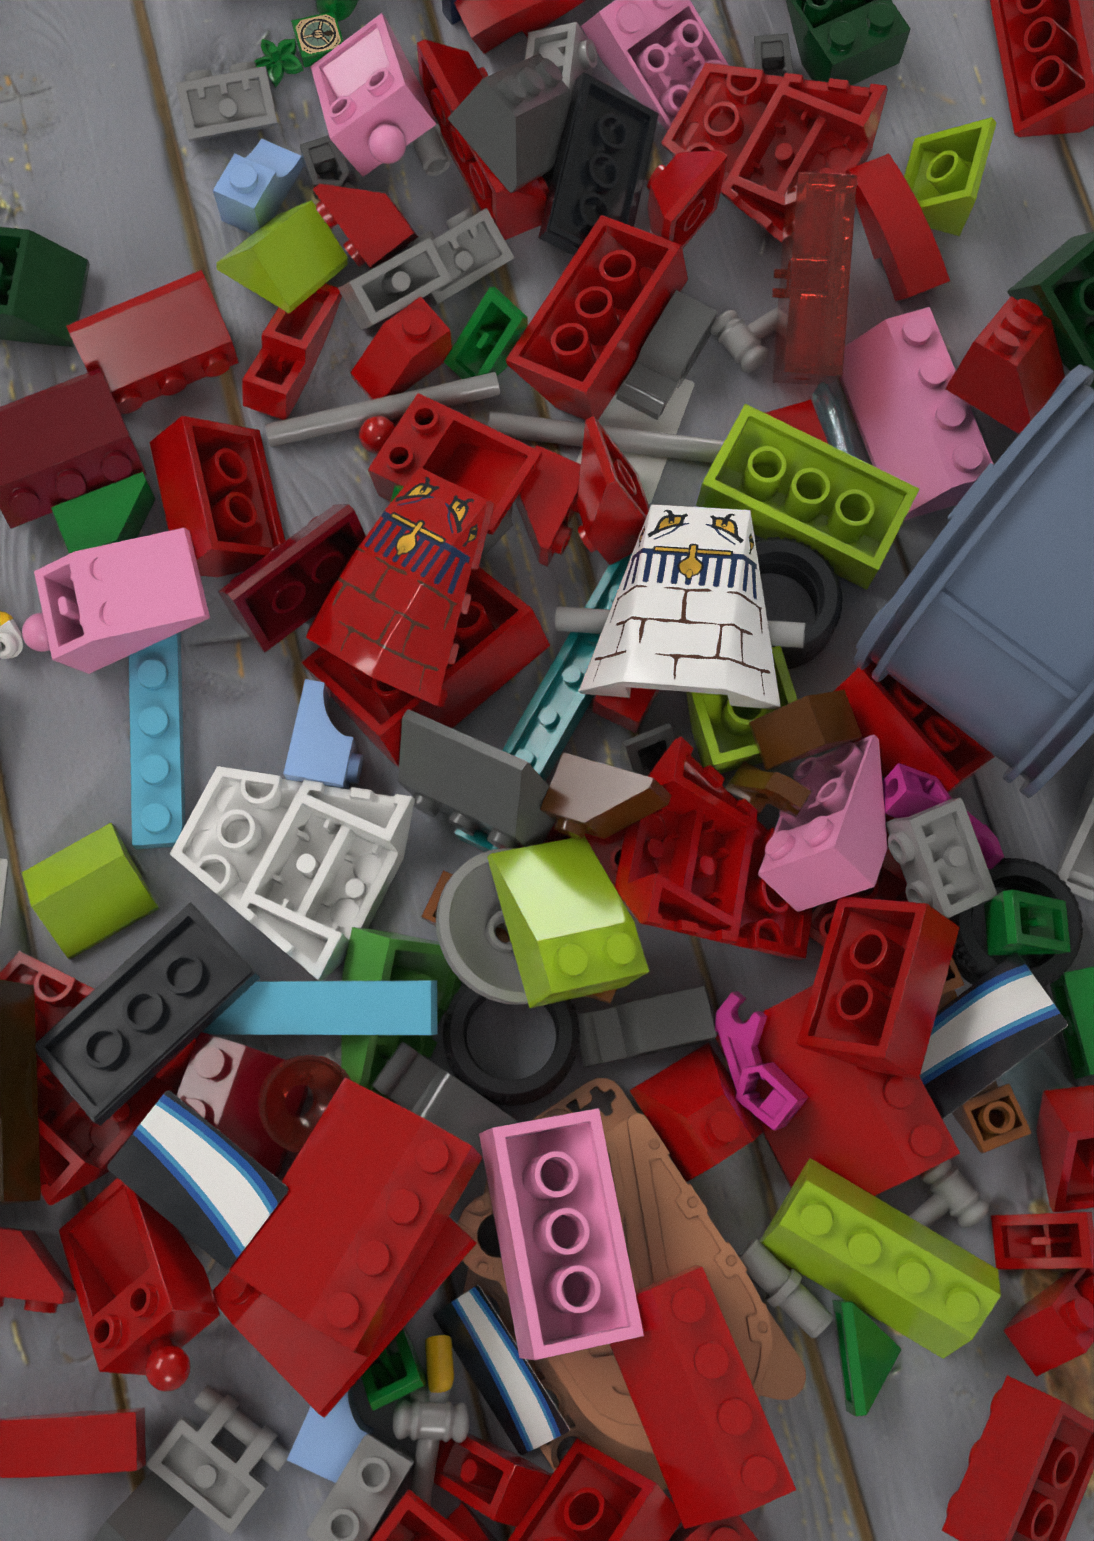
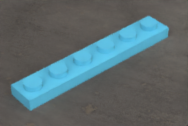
(156, 744)

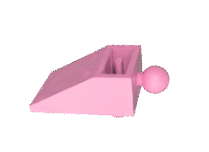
(371, 97)
(116, 600)

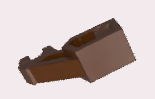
(768, 788)

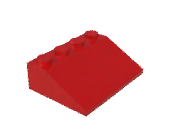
(494, 645)
(856, 1120)
(357, 1216)
(309, 1359)

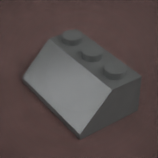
(516, 120)
(472, 784)

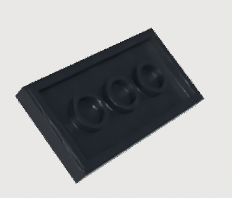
(597, 163)
(145, 1013)

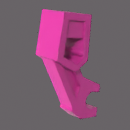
(913, 791)
(745, 1064)

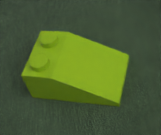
(565, 922)

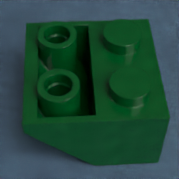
(847, 37)
(39, 288)

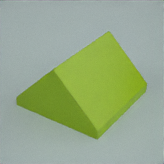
(948, 171)
(287, 257)
(88, 891)

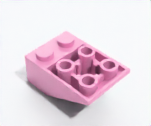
(654, 50)
(838, 834)

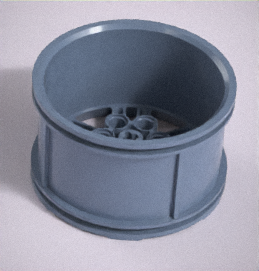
(1004, 599)

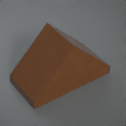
(805, 728)

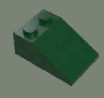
(1065, 293)

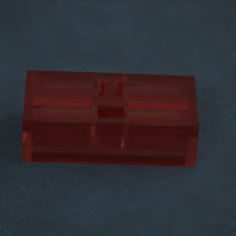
(814, 278)

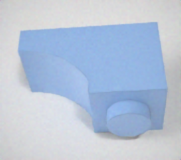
(256, 185)
(317, 747)
(329, 1442)

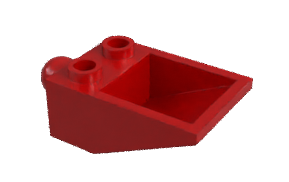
(451, 448)
(137, 1287)

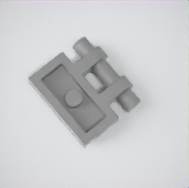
(210, 1474)

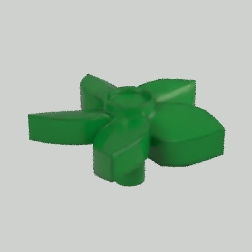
(279, 59)

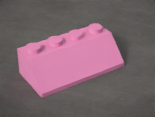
(907, 417)
(560, 1234)

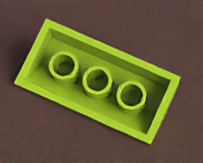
(808, 493)
(882, 1261)

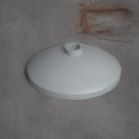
(467, 935)

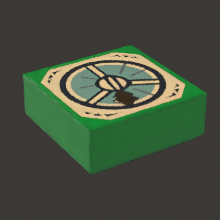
(316, 36)

